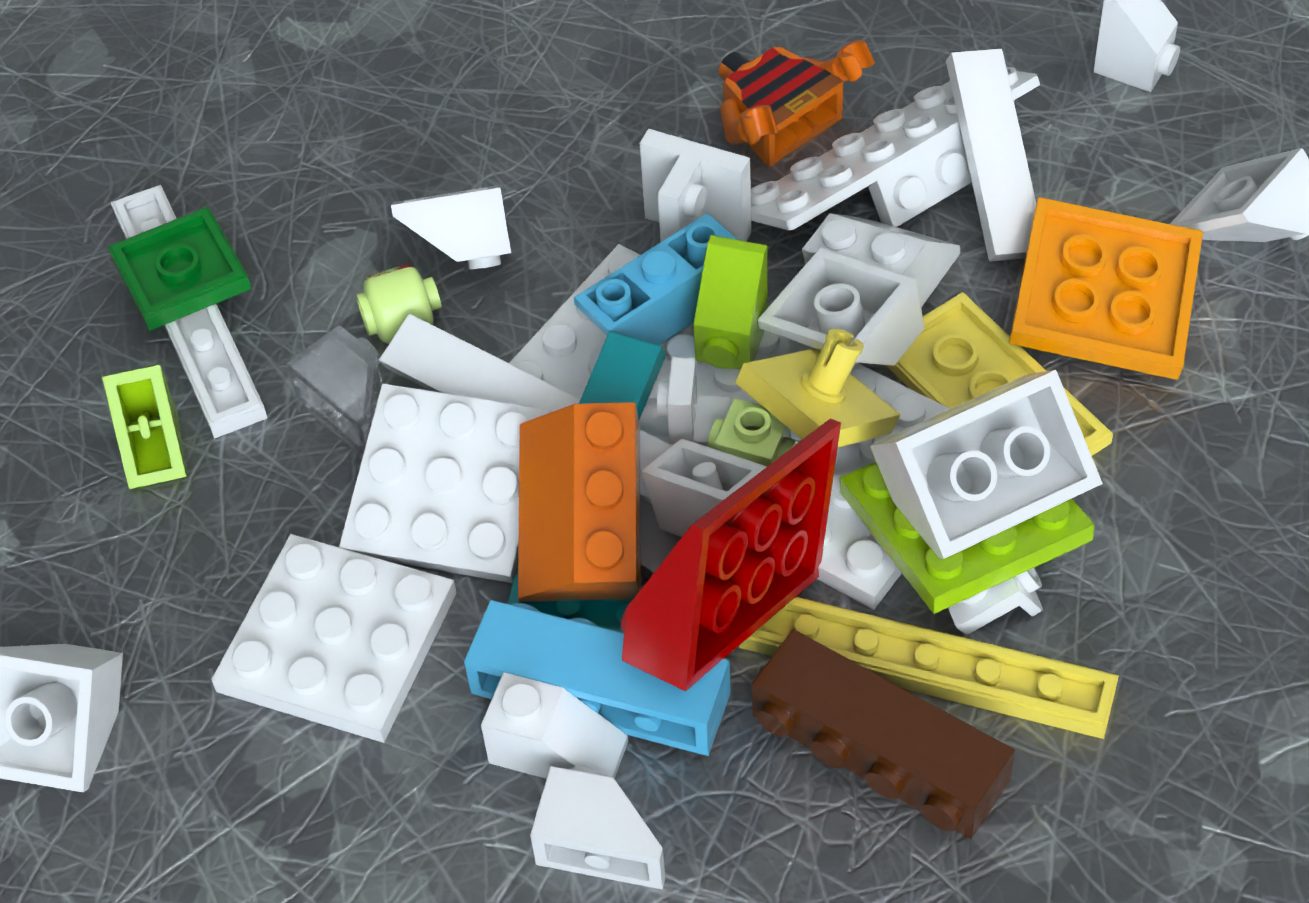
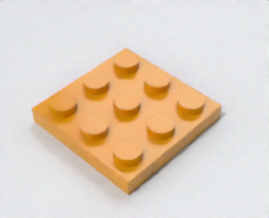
(1107, 288)

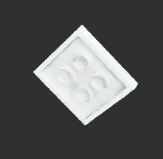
(440, 483)
(335, 637)

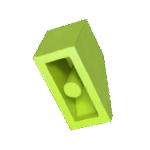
(731, 302)

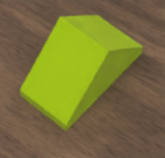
(145, 425)

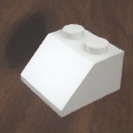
(887, 248)
(851, 296)

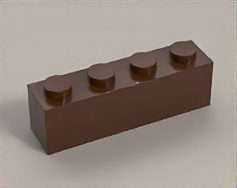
(882, 734)

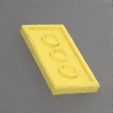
(969, 355)

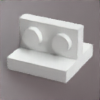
(694, 179)

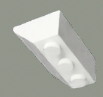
(988, 463)

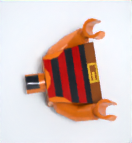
(785, 98)

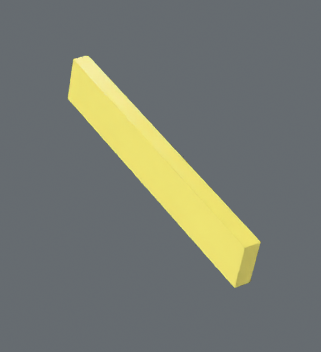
(951, 666)

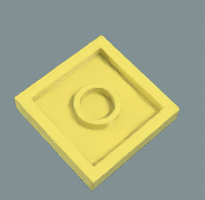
(817, 385)

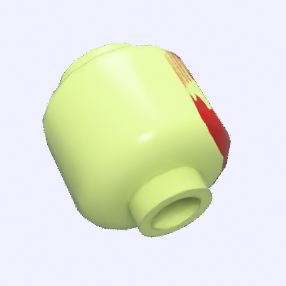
(392, 296)

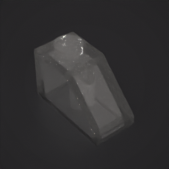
(339, 383)

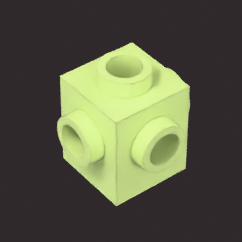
(751, 433)

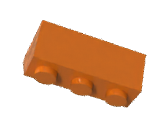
(580, 504)

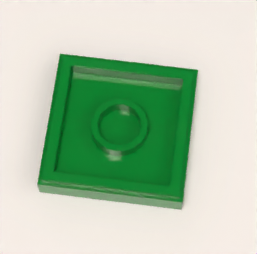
(179, 268)

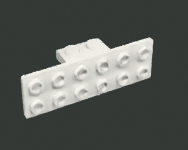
(905, 159)

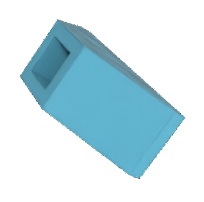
(655, 291)

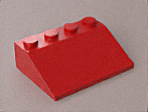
(735, 566)

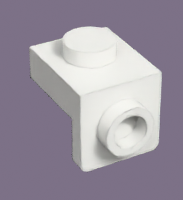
(688, 414)
(997, 601)

